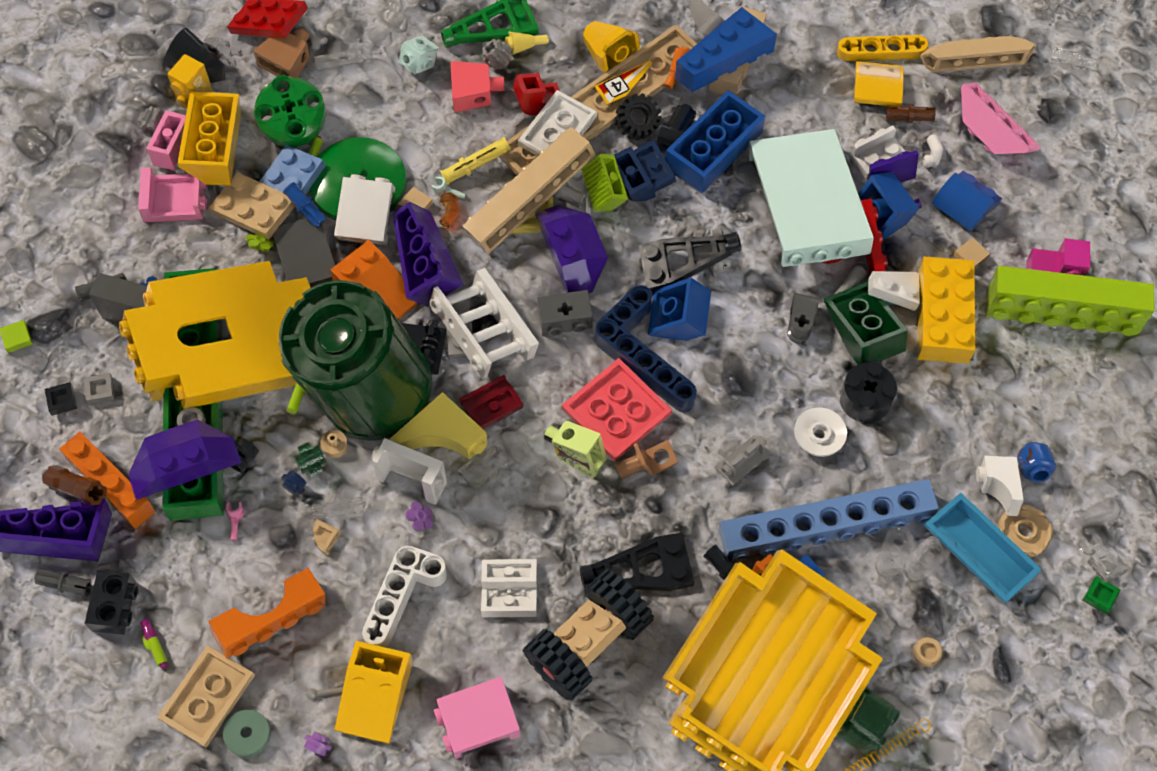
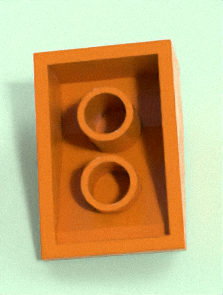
(374, 270)

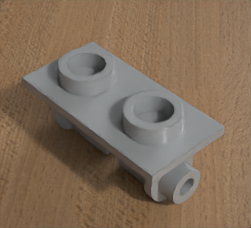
(743, 459)

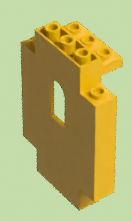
(217, 370)

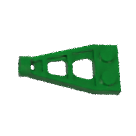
(517, 12)

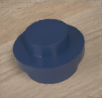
(293, 482)

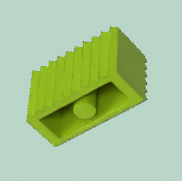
(604, 183)

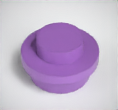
(317, 743)

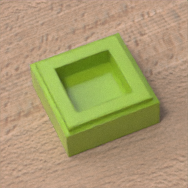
(15, 336)

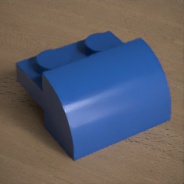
(966, 200)

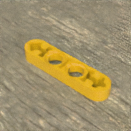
(882, 44)

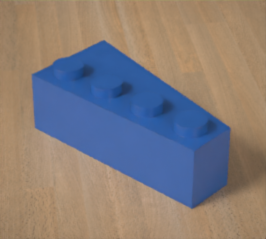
(728, 46)

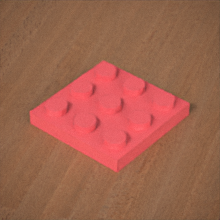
(617, 408)

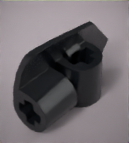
(188, 43)

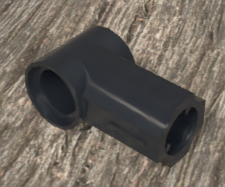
(679, 122)

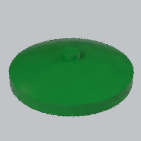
(356, 157)

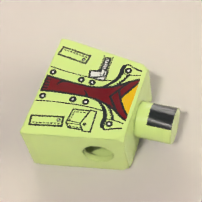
(578, 447)

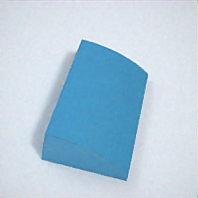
(983, 548)

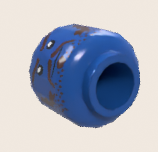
(1036, 462)

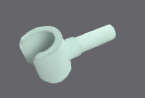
(443, 188)

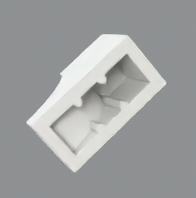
(1001, 479)

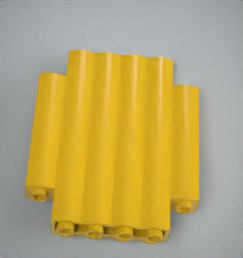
(771, 668)

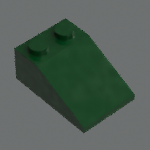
(866, 325)

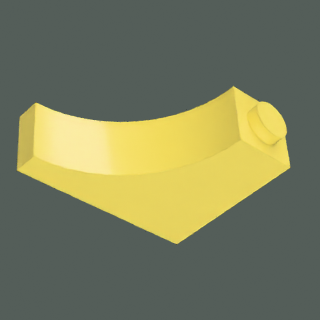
(443, 426)

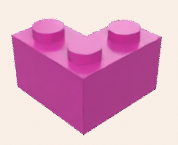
(1071, 258)

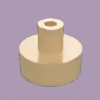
(334, 444)

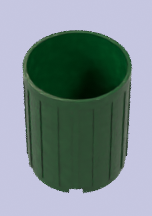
(355, 360)

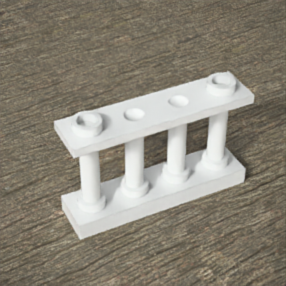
(496, 305)

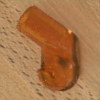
(452, 209)

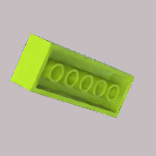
(1069, 300)

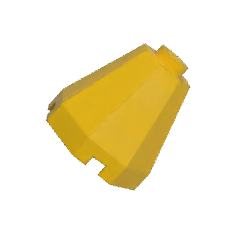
(610, 44)

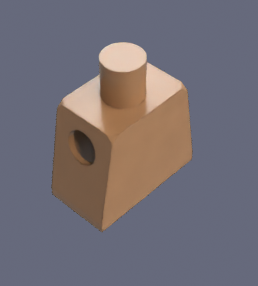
(284, 55)

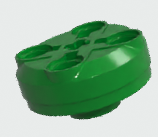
(290, 111)

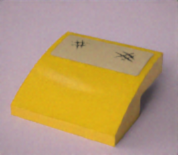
(878, 84)

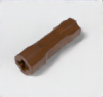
(84, 488)

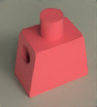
(472, 85)

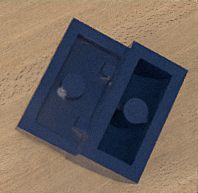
(644, 171)

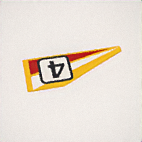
(622, 84)

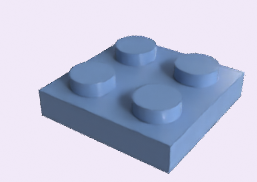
(293, 166)

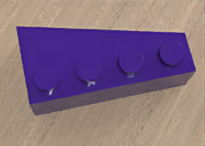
(423, 255)
(56, 532)

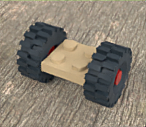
(566, 653)

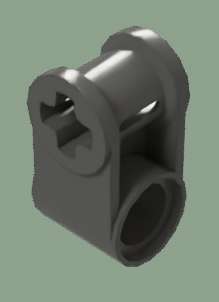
(802, 317)

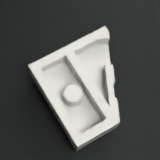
(896, 287)

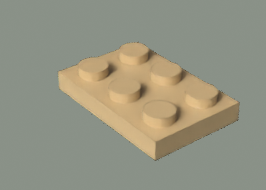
(252, 206)
(206, 696)

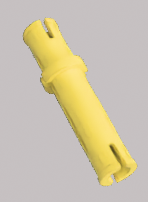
(475, 160)

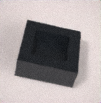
(60, 399)

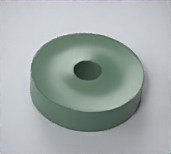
(255, 742)

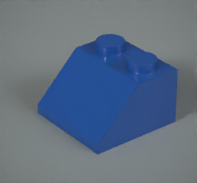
(892, 202)
(680, 311)

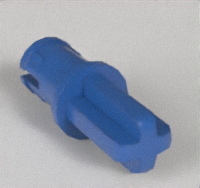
(304, 204)

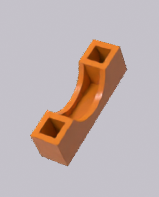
(94, 464)
(238, 631)

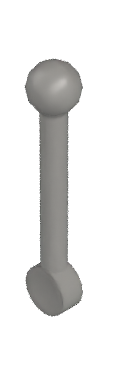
(312, 693)

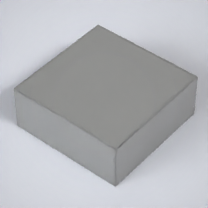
(99, 389)

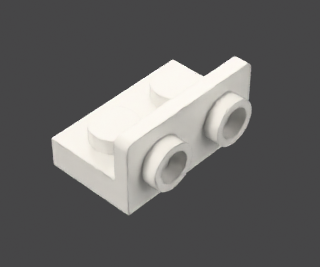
(878, 146)

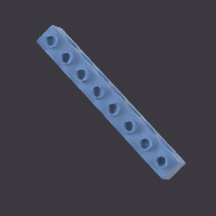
(916, 494)

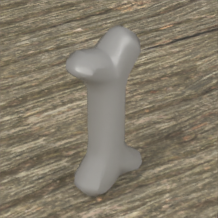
(316, 41)

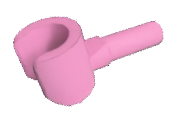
(235, 516)

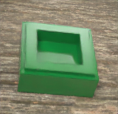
(1101, 595)

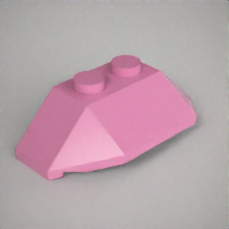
(992, 123)

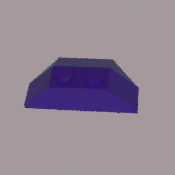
(573, 246)
(180, 457)

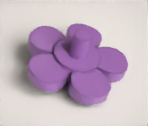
(419, 516)

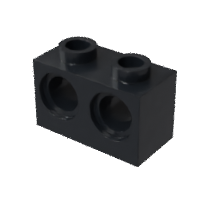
(104, 602)

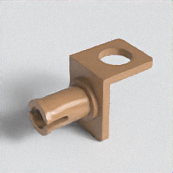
(646, 460)

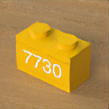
(188, 76)

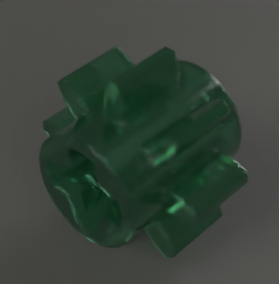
(310, 459)

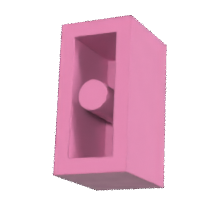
(166, 140)

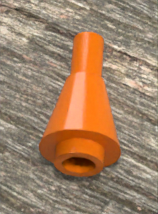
(678, 53)

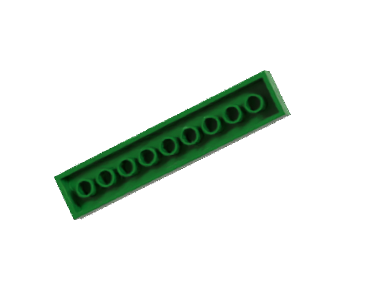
(205, 494)

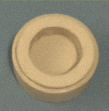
(927, 652)

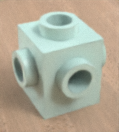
(418, 54)

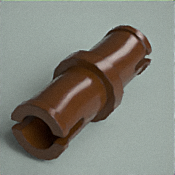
(910, 113)

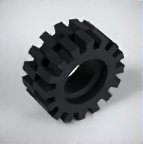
(647, 107)

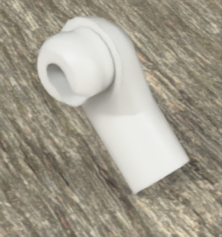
(936, 152)

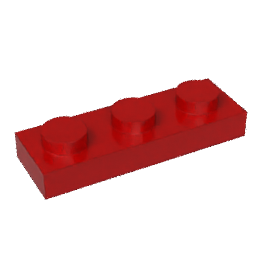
(876, 260)

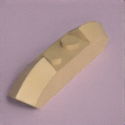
(977, 53)

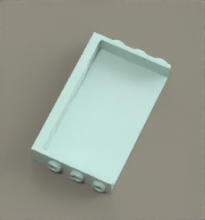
(811, 197)

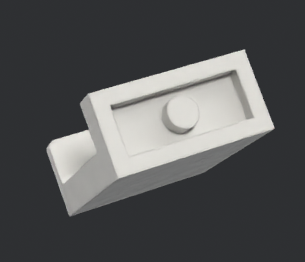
(364, 210)
(412, 464)

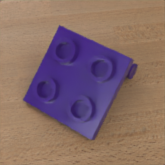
(902, 165)

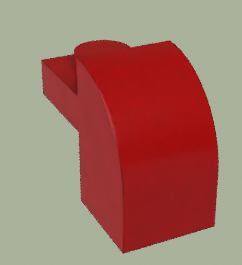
(532, 93)

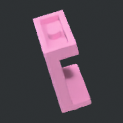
(170, 197)
(476, 717)

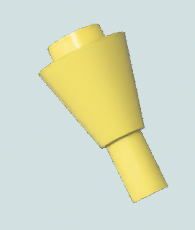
(521, 42)

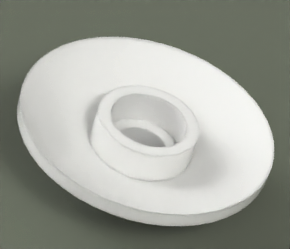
(824, 422)

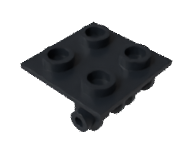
(430, 341)

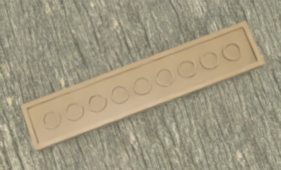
(658, 51)

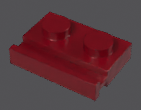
(491, 402)

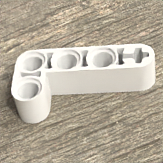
(398, 599)

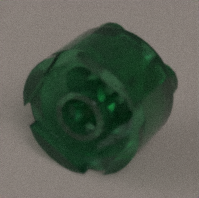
(868, 722)

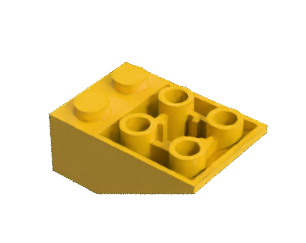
(373, 691)

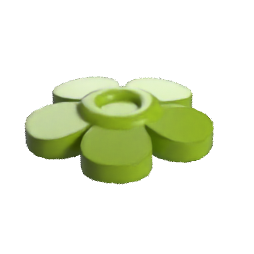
(259, 243)

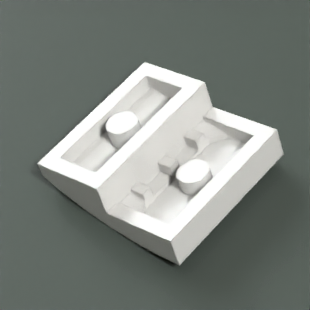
(509, 588)

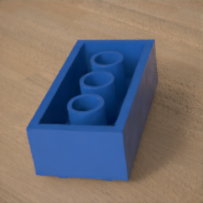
(715, 141)

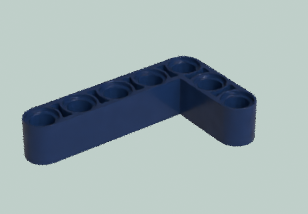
(640, 352)

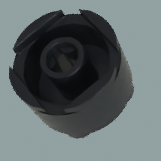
(868, 392)

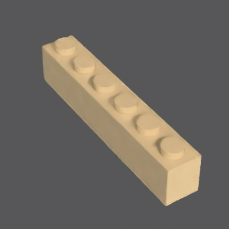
(529, 190)

